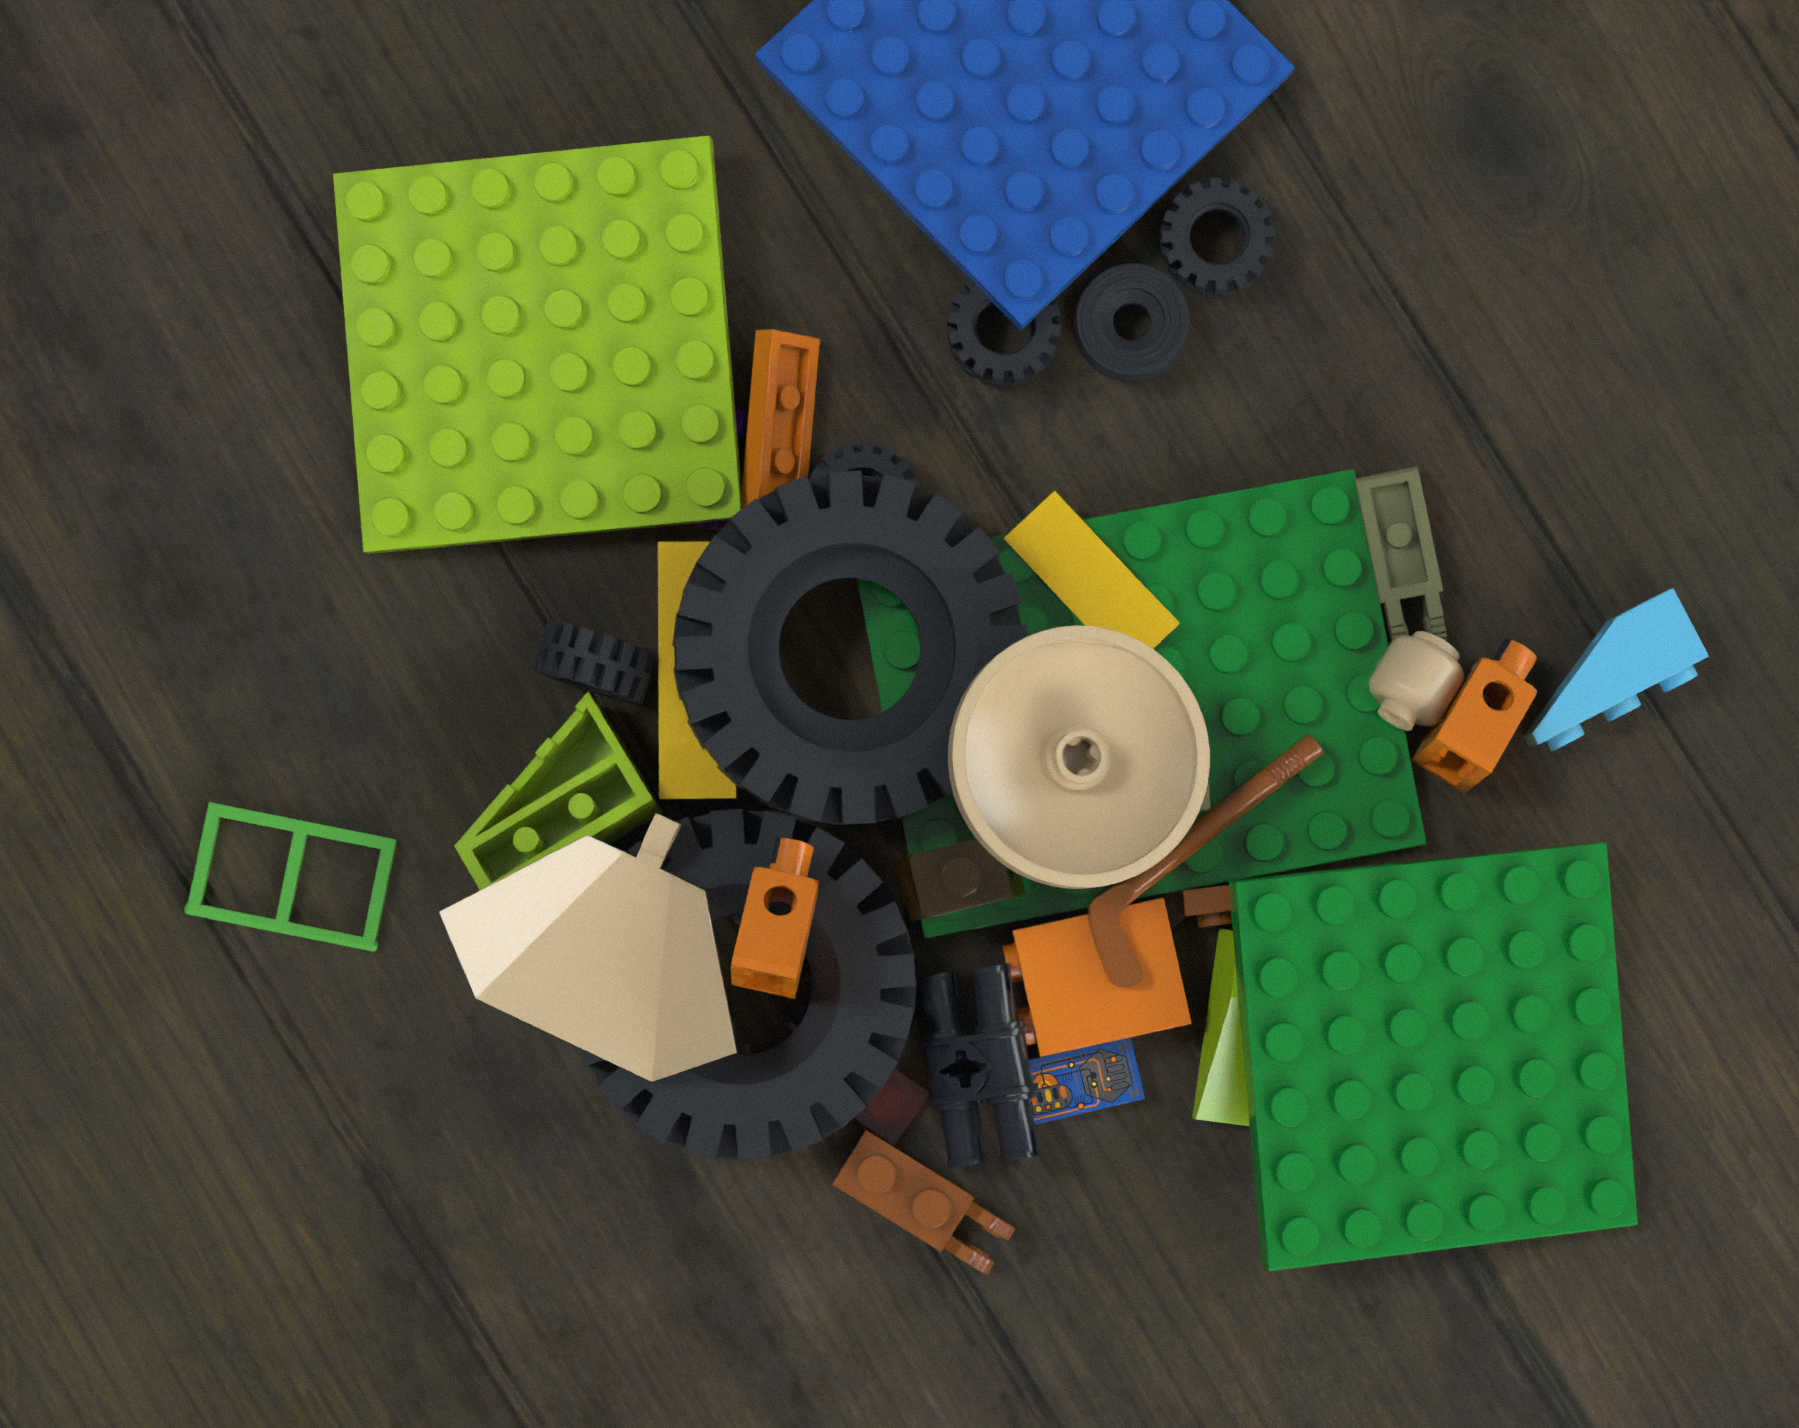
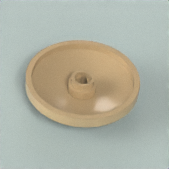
(1078, 757)

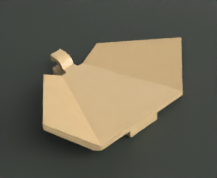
(602, 954)

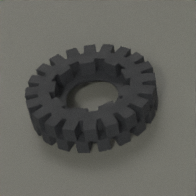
(734, 620)

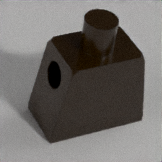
(953, 880)

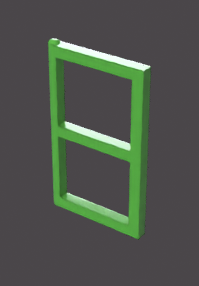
(282, 923)

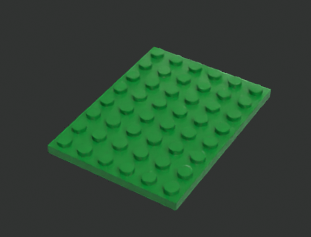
(1274, 648)

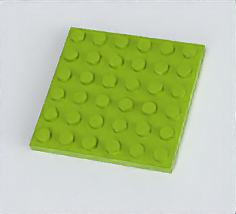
(538, 345)

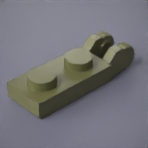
(1401, 548)

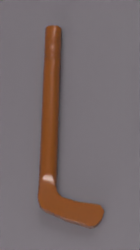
(1107, 906)

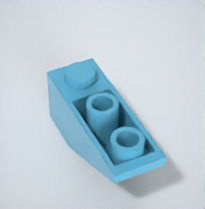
(1625, 657)

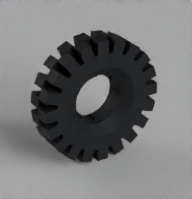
(854, 1021)

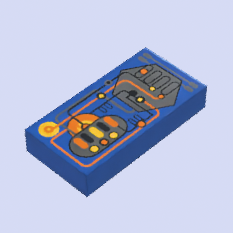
(1085, 1080)

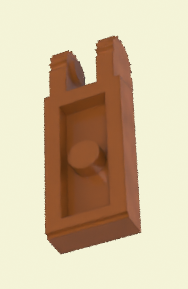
(916, 1198)

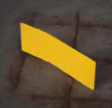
(1088, 574)

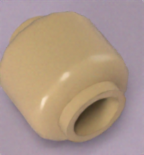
(1416, 680)

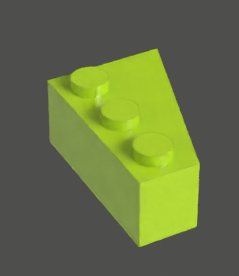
(570, 790)

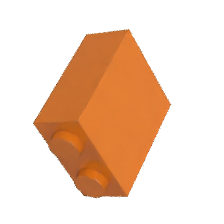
(1069, 990)

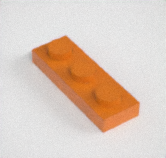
(779, 411)

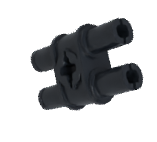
(958, 1086)

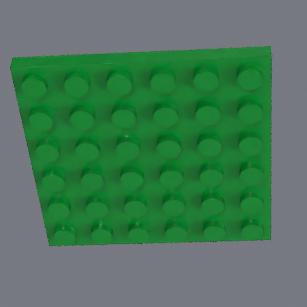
(1433, 1054)

